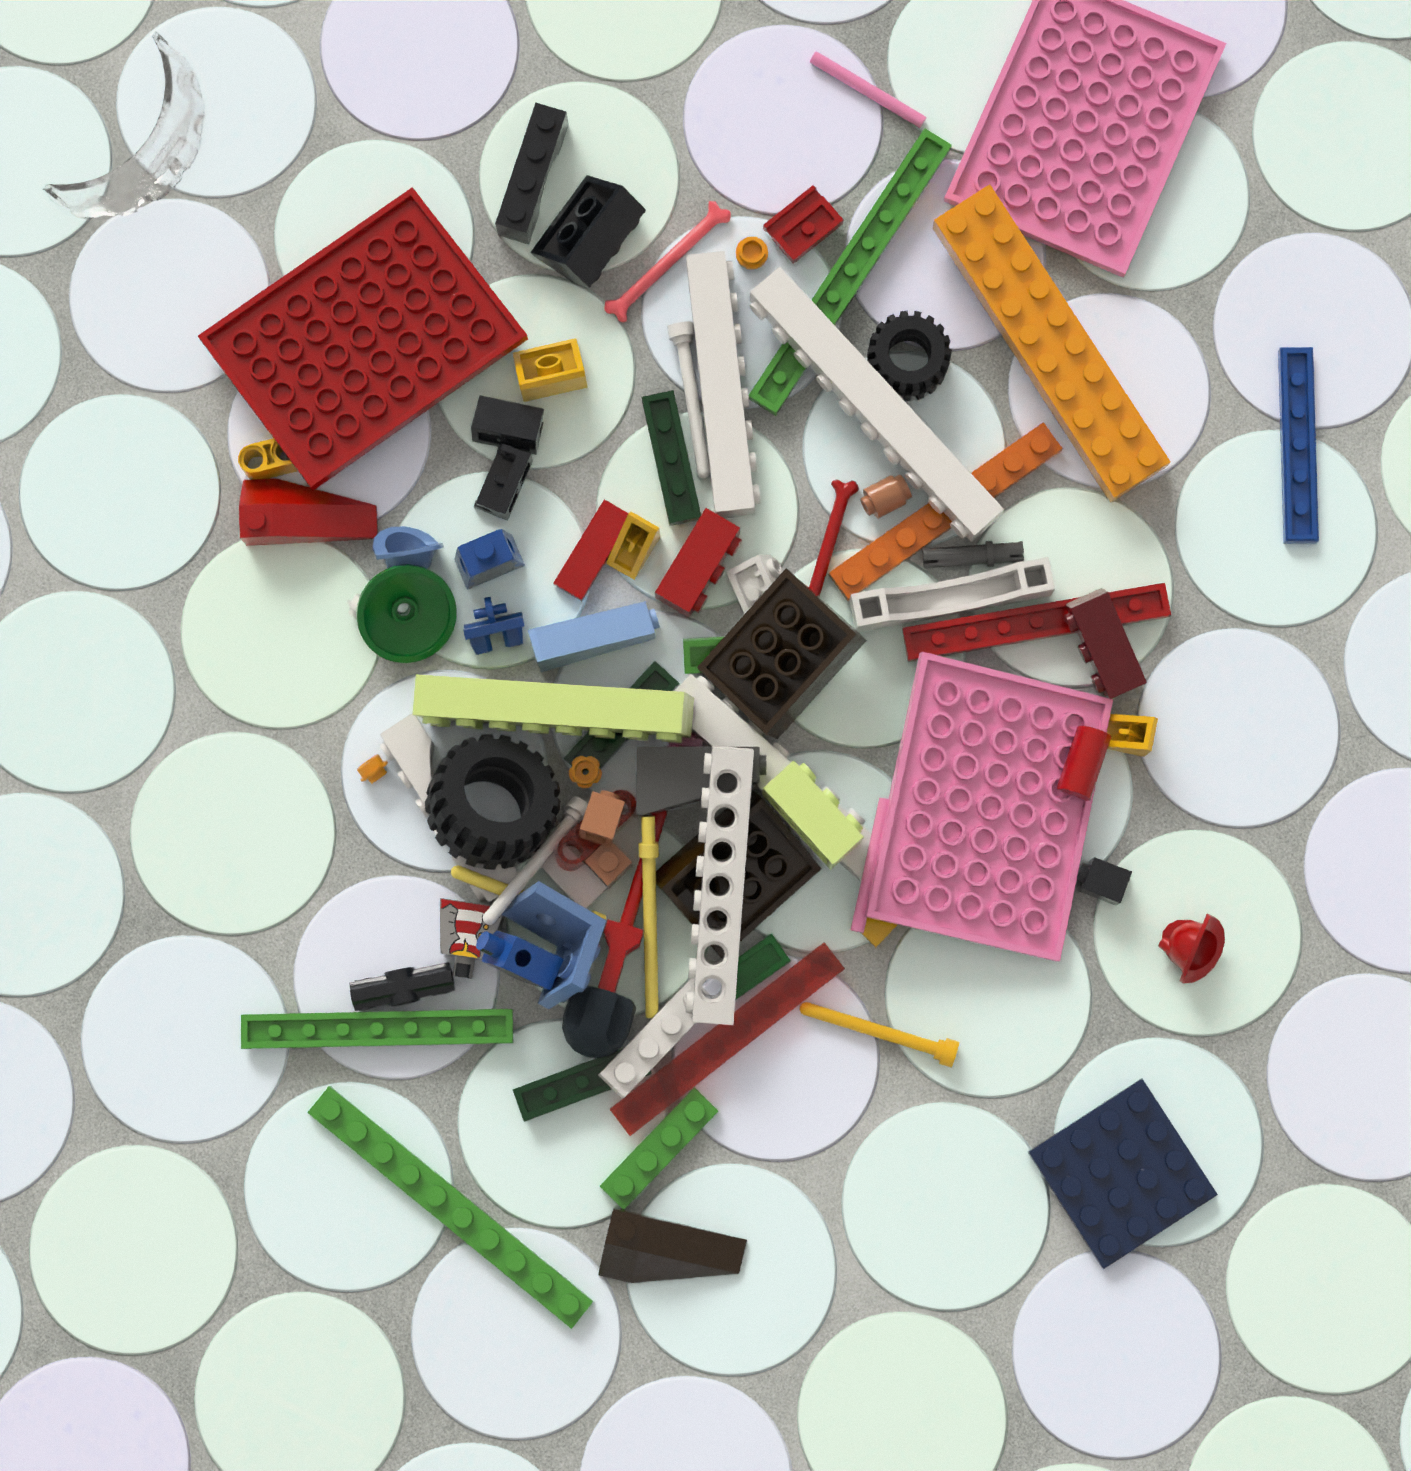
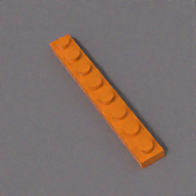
(928, 525)

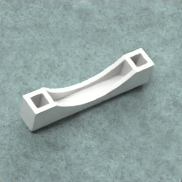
(975, 592)
(414, 753)

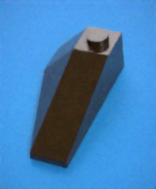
(657, 1250)

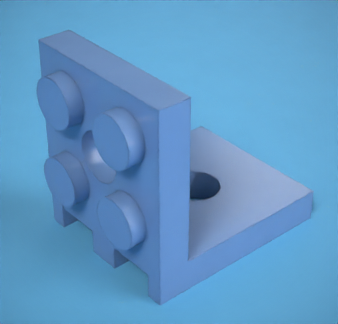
(569, 928)

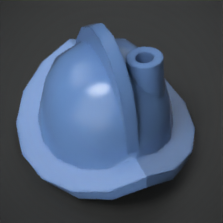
(405, 546)

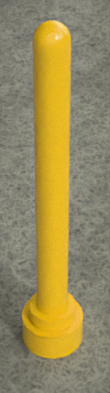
(942, 1050)

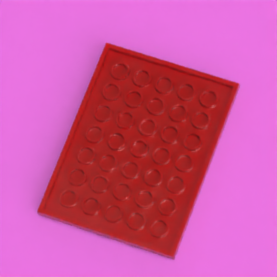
(362, 338)

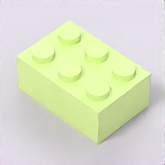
(813, 813)

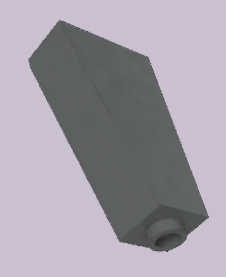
(675, 777)

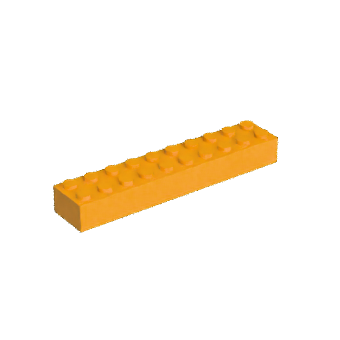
(1050, 343)

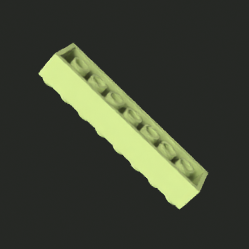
(552, 705)

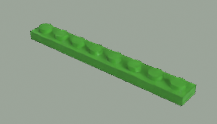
(377, 1028)

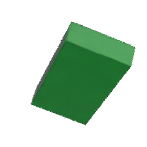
(759, 964)

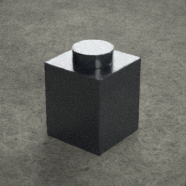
(1103, 880)

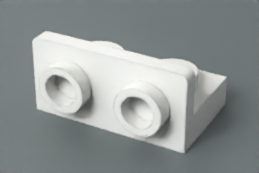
(753, 578)

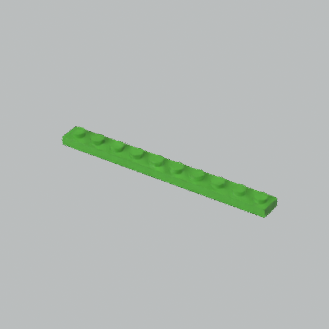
(857, 260)
(450, 1207)

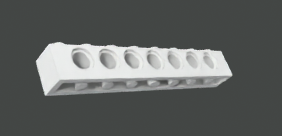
(721, 1006)

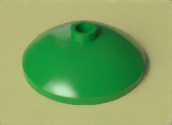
(418, 630)

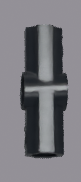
(402, 986)

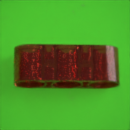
(588, 847)

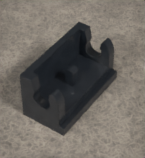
(507, 423)
(504, 481)

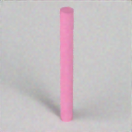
(868, 89)
(859, 920)

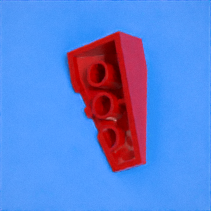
(292, 513)

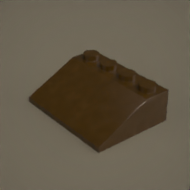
(781, 654)
(773, 869)

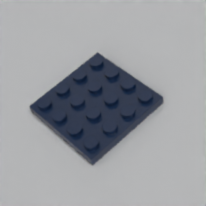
(1122, 1173)

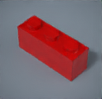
(699, 563)

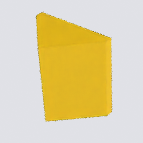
(550, 370)

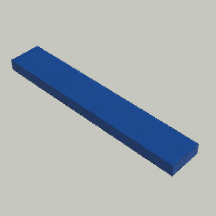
(1298, 445)

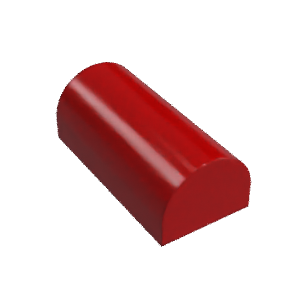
(1084, 762)

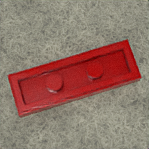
(591, 551)

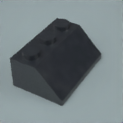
(589, 230)

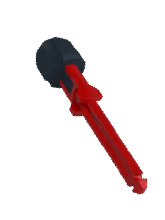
(598, 1018)

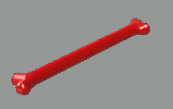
(843, 494)

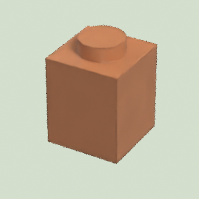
(602, 818)
(609, 864)

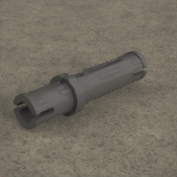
(973, 554)

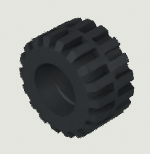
(915, 330)

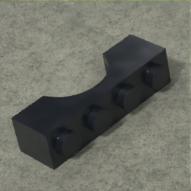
(526, 185)

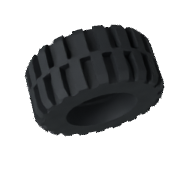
(510, 767)

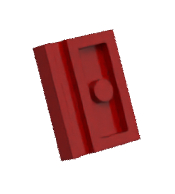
(803, 224)

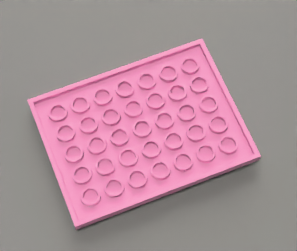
(1088, 124)
(974, 811)

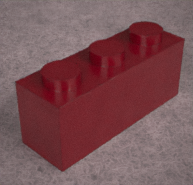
(1104, 644)

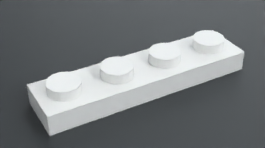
(650, 1044)

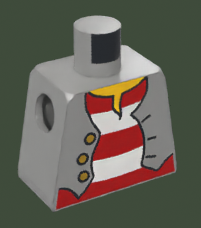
(459, 930)

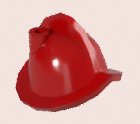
(1193, 946)

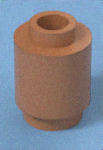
(885, 496)

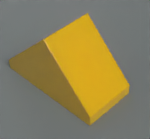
(633, 545)
(1132, 733)

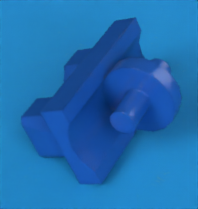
(480, 631)

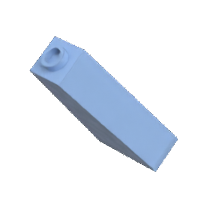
(592, 635)

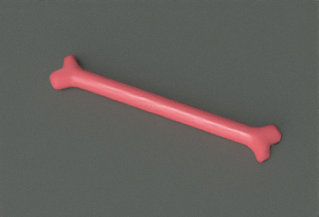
(620, 306)

